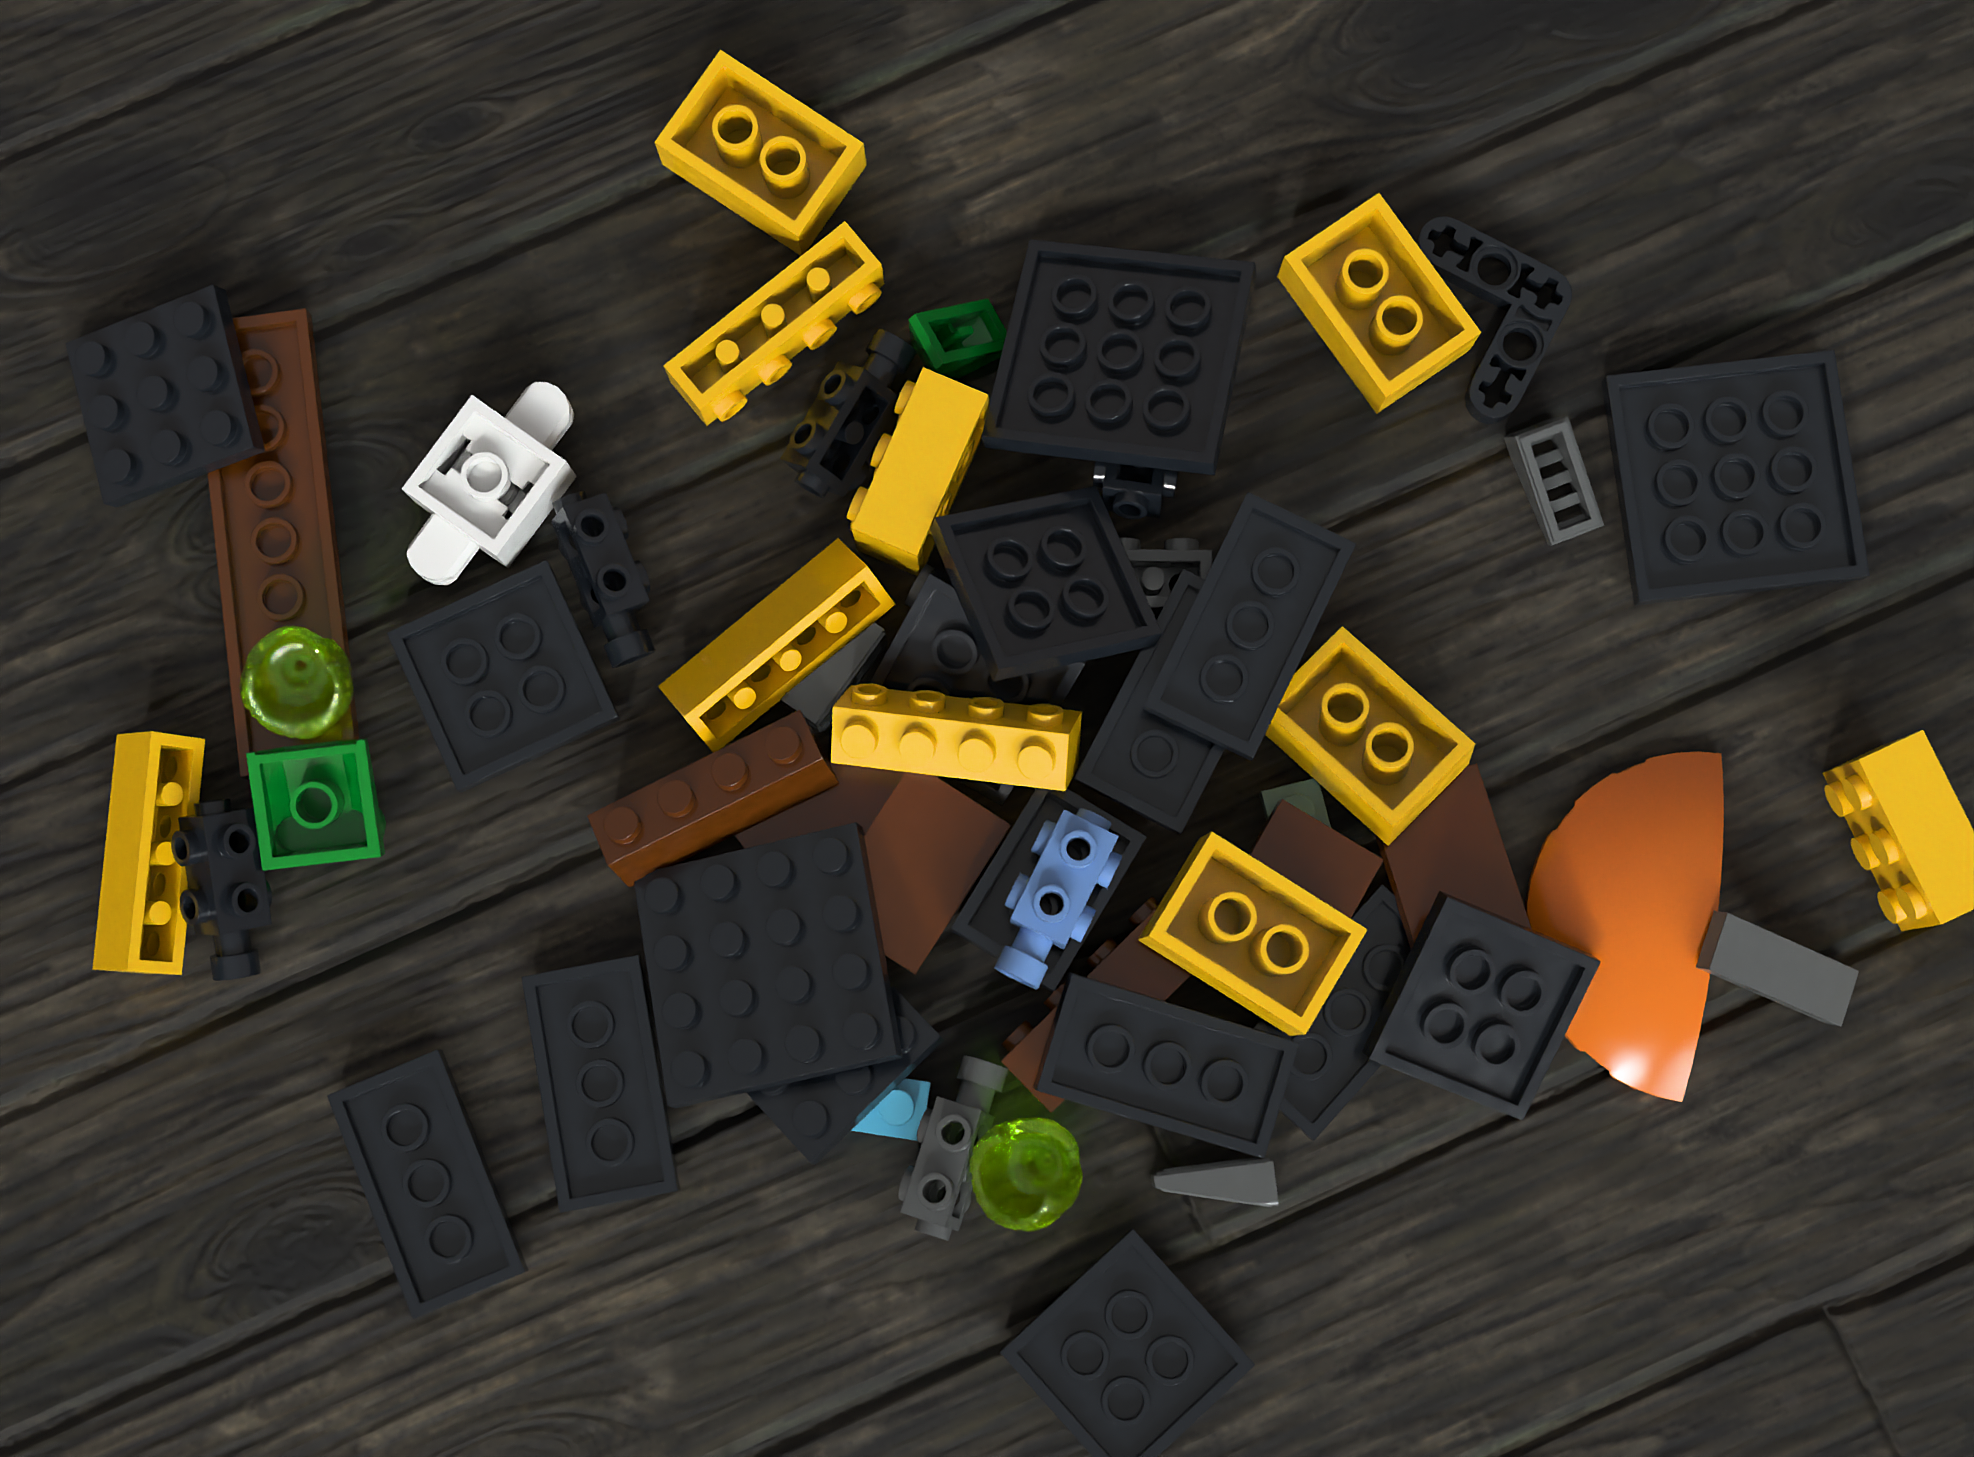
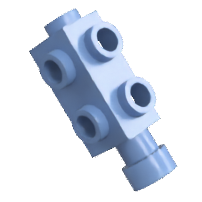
(1061, 876)

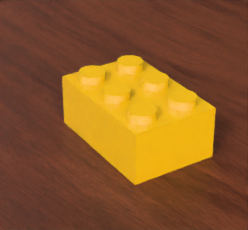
(761, 153)
(1378, 303)
(918, 470)
(1368, 736)
(1907, 831)
(1252, 934)

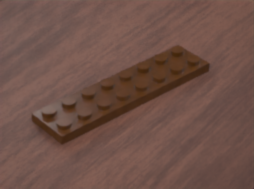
(278, 518)

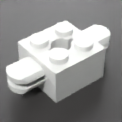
(489, 482)

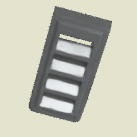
(1573, 472)
(829, 681)
(1235, 1180)

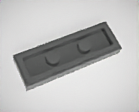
(1777, 968)

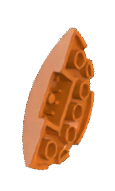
(1637, 888)

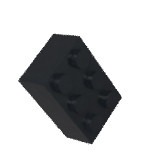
(987, 919)

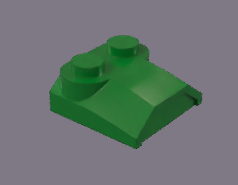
(315, 804)

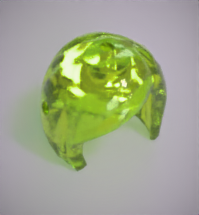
(296, 698)
(1010, 1184)

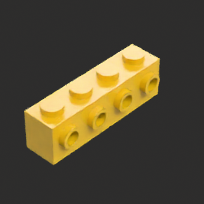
(776, 324)
(776, 645)
(956, 736)
(141, 882)

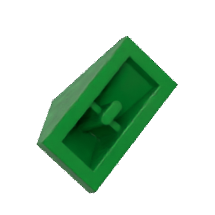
(958, 337)

